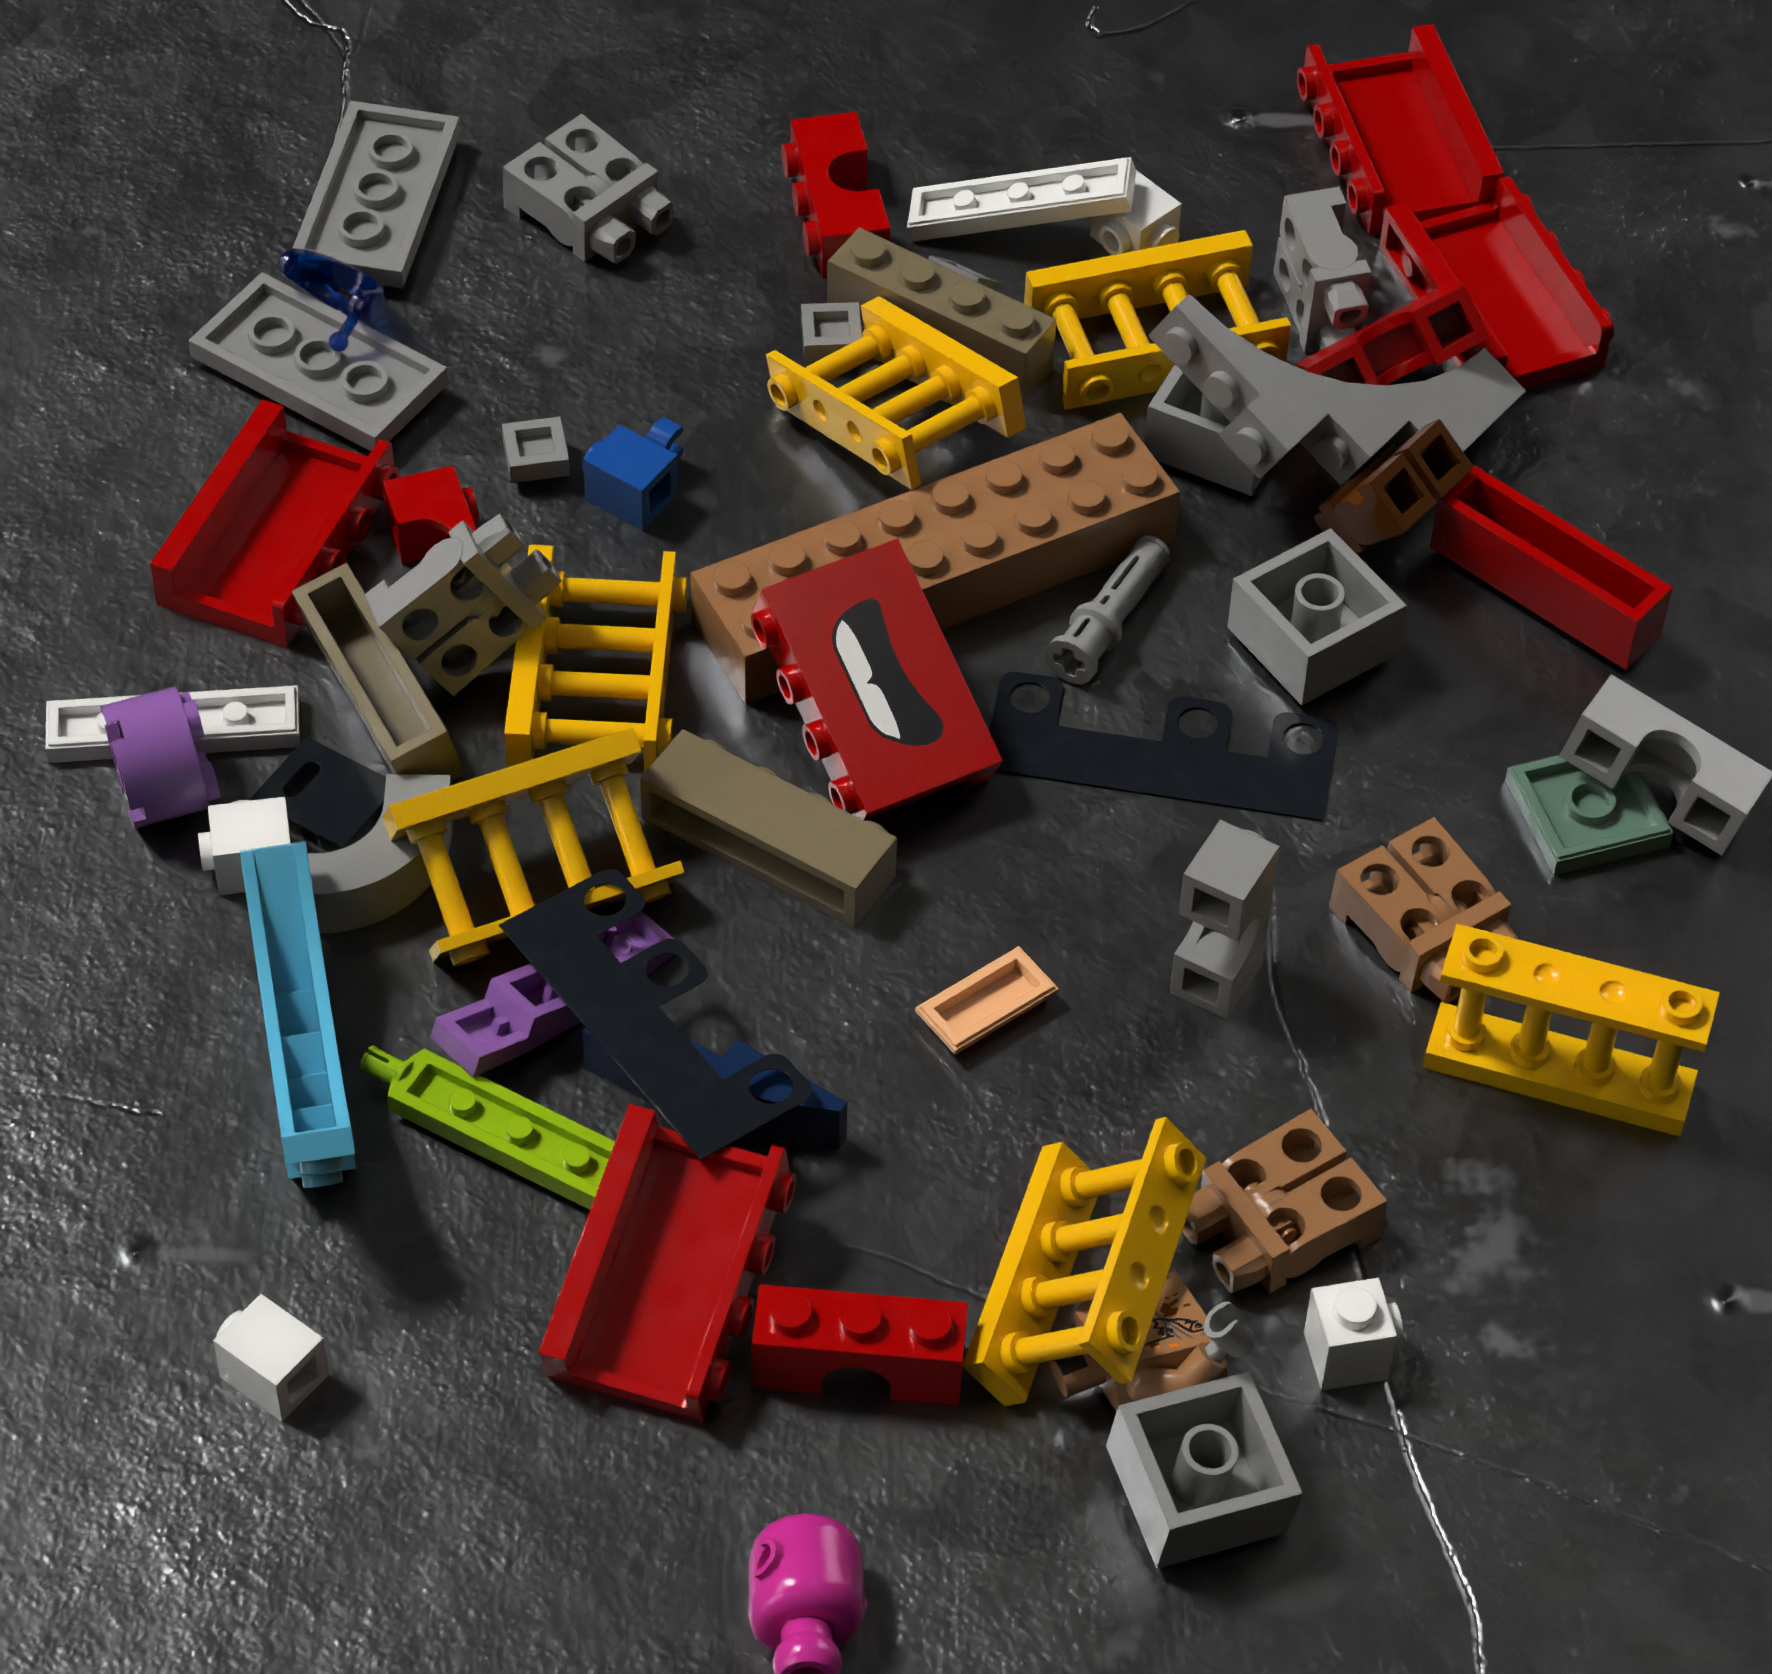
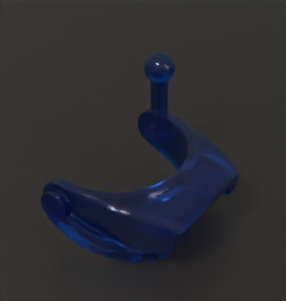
(323, 277)

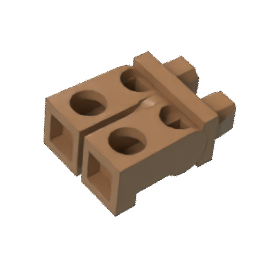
(1416, 901)
(1284, 1206)

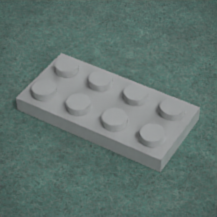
(379, 188)
(281, 349)

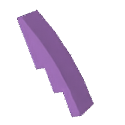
(525, 1009)

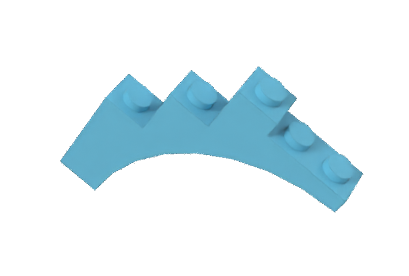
(297, 1014)

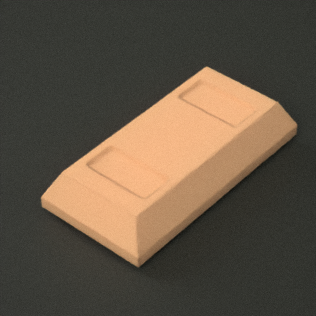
(986, 1000)

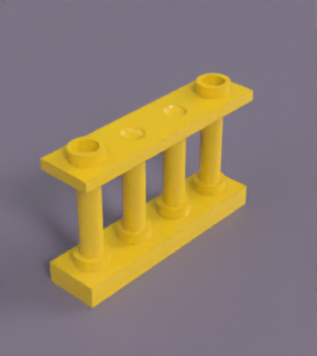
(1139, 280)
(910, 352)
(536, 681)
(485, 804)
(1562, 1067)
(1043, 1249)

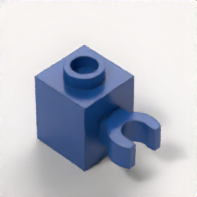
(634, 474)

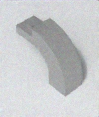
(374, 874)

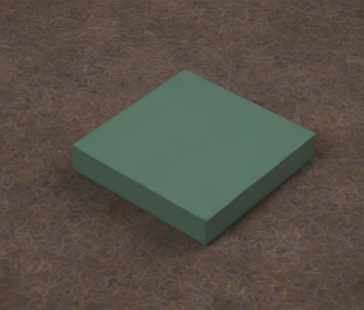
(1584, 820)

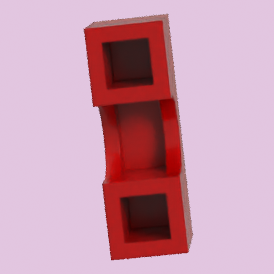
(831, 183)
(1404, 340)
(425, 509)
(816, 1331)

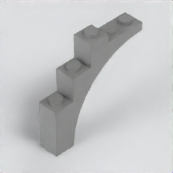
(1335, 420)

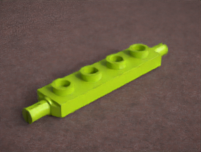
(494, 1122)

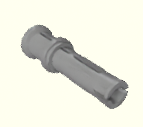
(1098, 624)

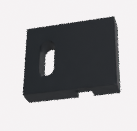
(336, 805)

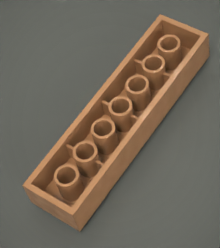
(968, 538)

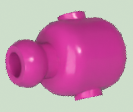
(806, 1592)

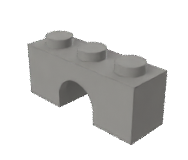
(1634, 733)
(1229, 901)

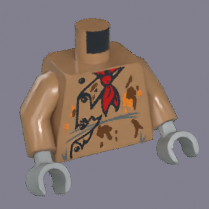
(1178, 1353)

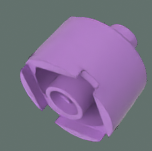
(158, 756)

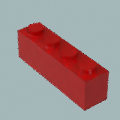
(1551, 567)

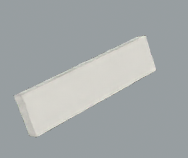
(1022, 199)
(229, 721)

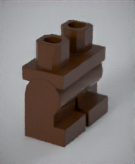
(1394, 488)

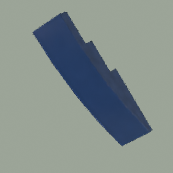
(814, 1122)

